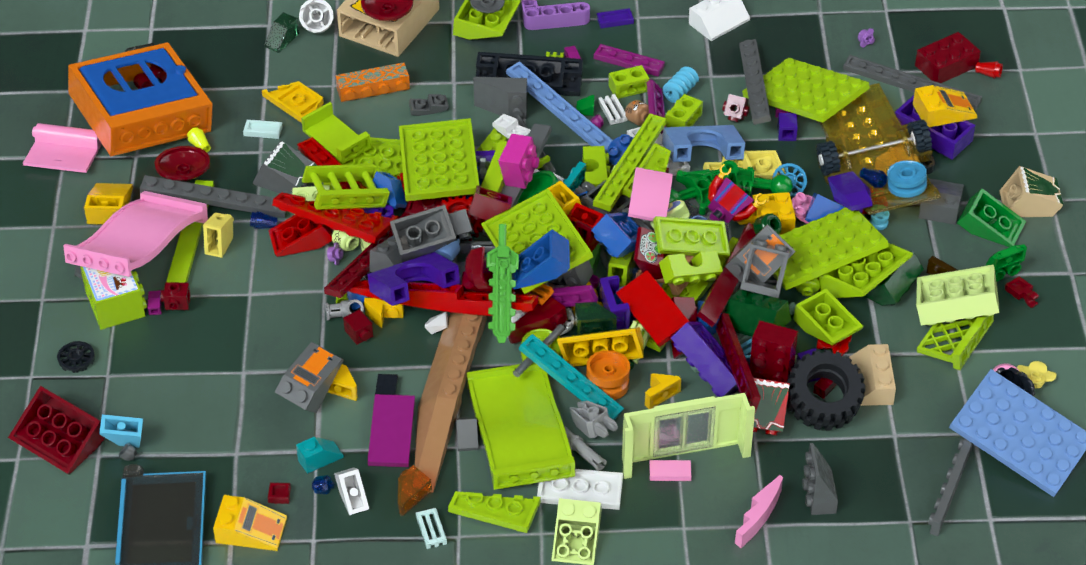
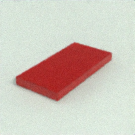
(652, 308)

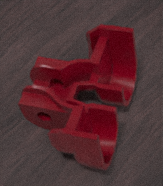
(477, 275)

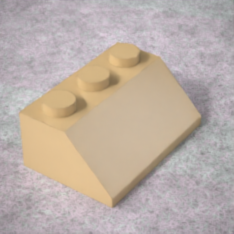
(878, 374)

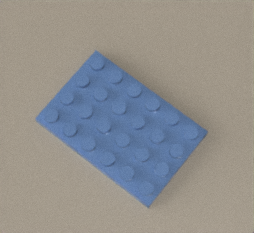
(1021, 432)

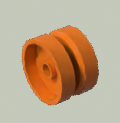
(609, 372)

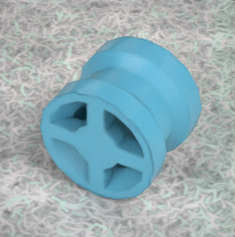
(880, 220)

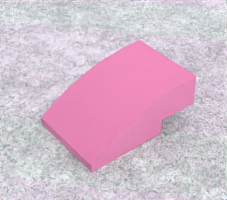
(650, 194)

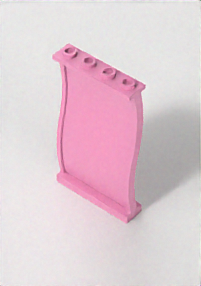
(136, 233)

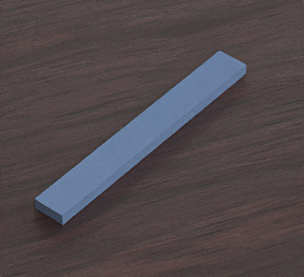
(560, 107)

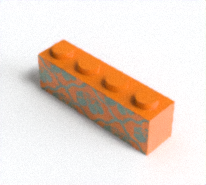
(372, 82)

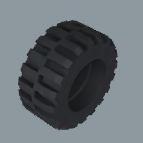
(839, 371)

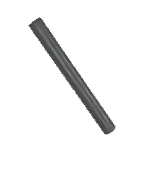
(548, 341)

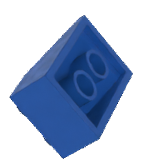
(617, 233)
(543, 260)

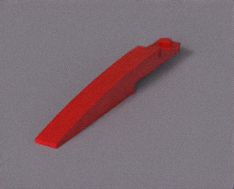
(450, 299)

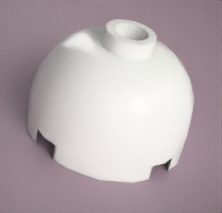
(316, 16)

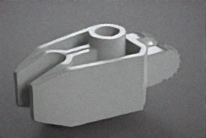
(592, 419)

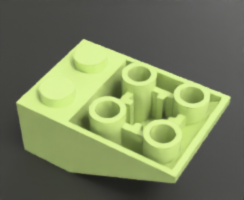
(576, 531)

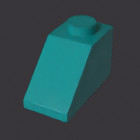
(317, 453)

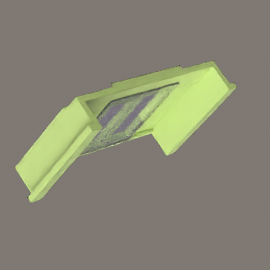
(687, 429)

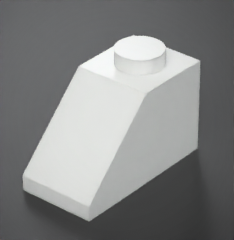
(352, 490)

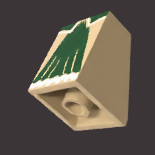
(1031, 194)

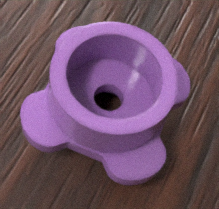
(866, 37)
(335, 254)

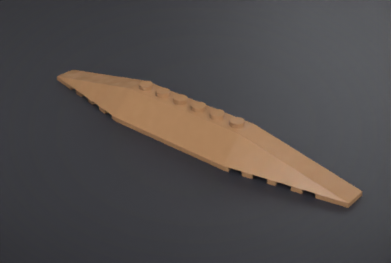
(444, 390)

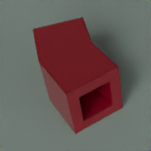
(824, 387)

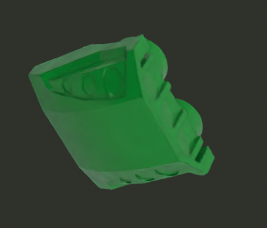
(1008, 261)

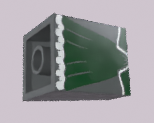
(282, 170)

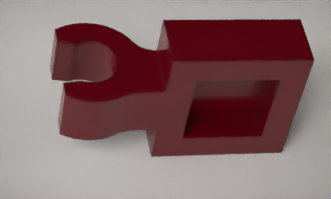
(1022, 289)

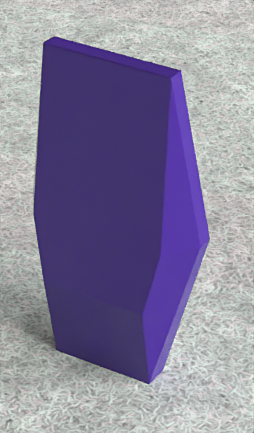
(850, 191)

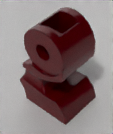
(142, 81)

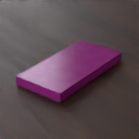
(391, 430)

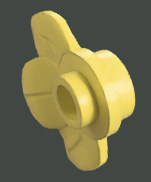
(1038, 373)

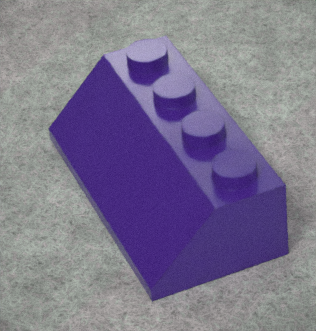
(707, 356)

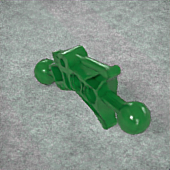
(699, 181)

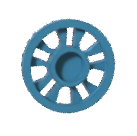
(793, 177)

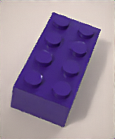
(946, 138)

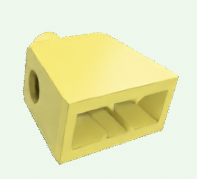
(218, 228)

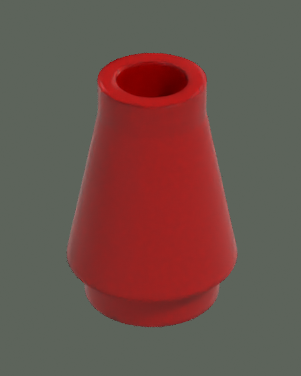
(990, 69)

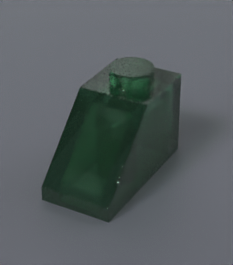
(282, 32)

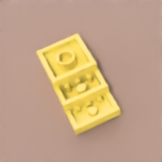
(763, 163)

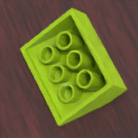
(476, 24)
(864, 274)

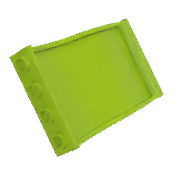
(520, 426)

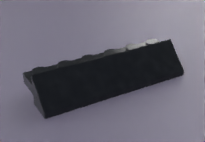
(559, 73)

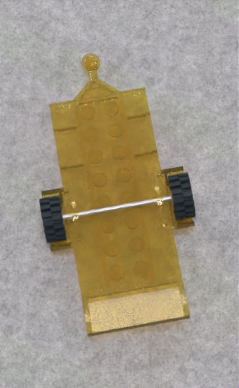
(872, 138)

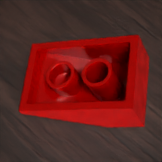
(298, 236)

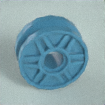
(907, 179)

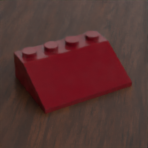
(57, 431)

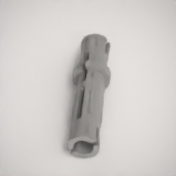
(576, 444)

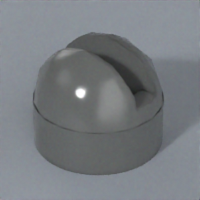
(128, 452)

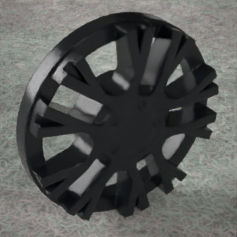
(76, 356)

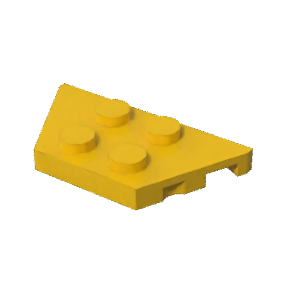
(294, 99)

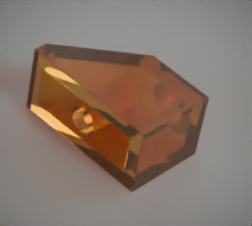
(412, 487)

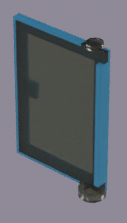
(161, 518)

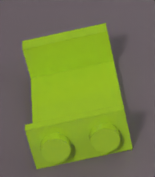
(334, 134)

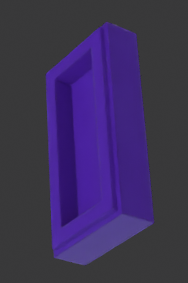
(615, 18)

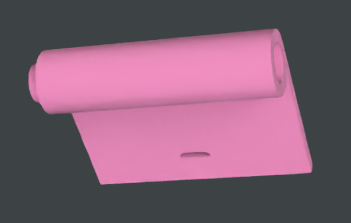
(63, 148)

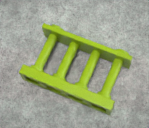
(345, 198)

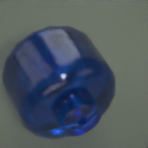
(323, 484)

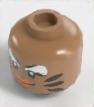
(637, 112)

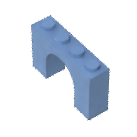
(722, 137)

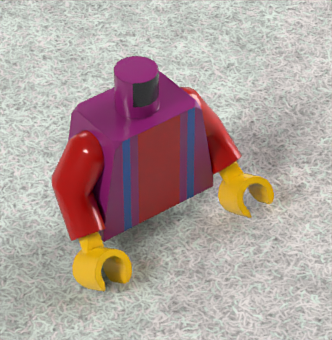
(730, 201)

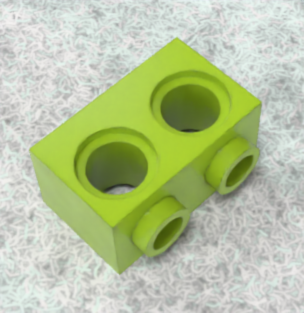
(628, 81)
(684, 112)

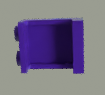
(608, 287)

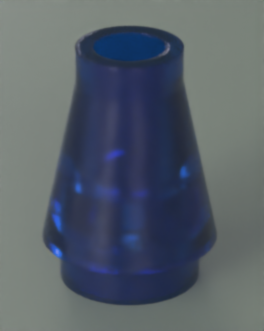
(874, 177)
(261, 220)

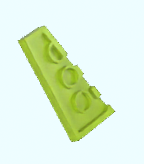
(655, 160)
(507, 512)

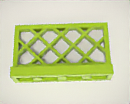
(961, 349)

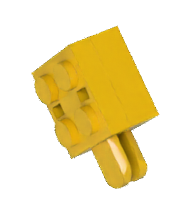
(777, 204)

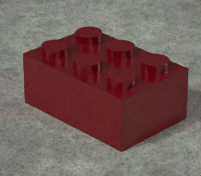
(947, 58)
(773, 352)

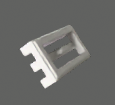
(602, 102)

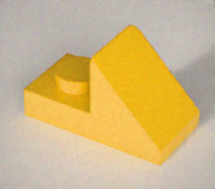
(379, 309)
(661, 389)

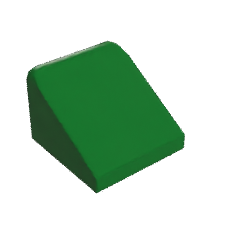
(586, 105)

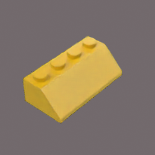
(579, 348)

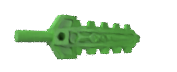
(503, 264)

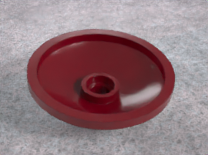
(386, 9)
(182, 163)

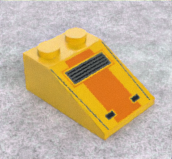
(942, 105)
(248, 524)

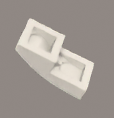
(508, 125)

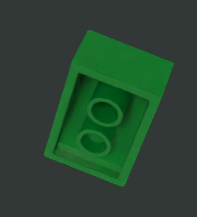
(991, 219)

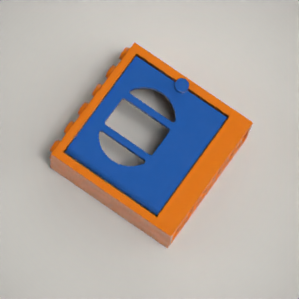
(140, 116)

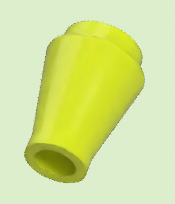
(198, 139)

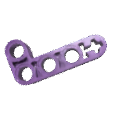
(554, 16)

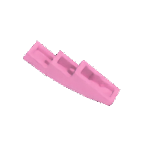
(761, 508)

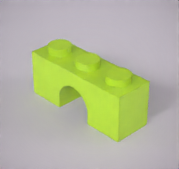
(596, 163)
(677, 269)

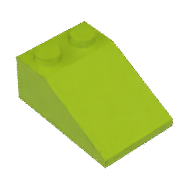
(825, 318)

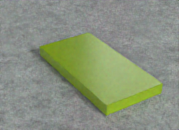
(690, 236)

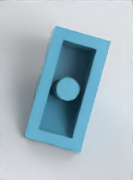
(122, 429)

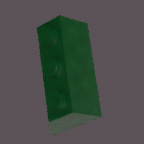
(897, 283)
(749, 308)

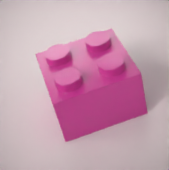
(518, 161)

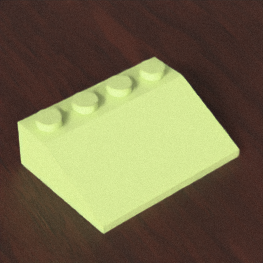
(957, 295)

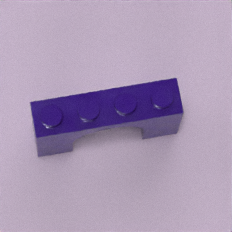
(392, 282)

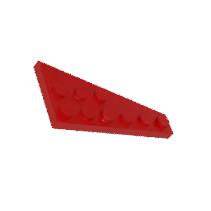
(350, 220)

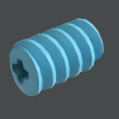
(680, 84)

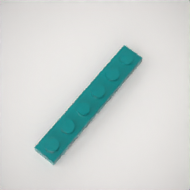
(568, 375)

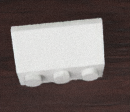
(717, 17)

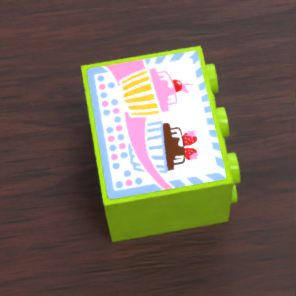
(113, 296)

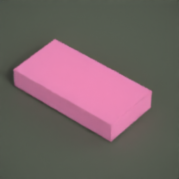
(670, 470)

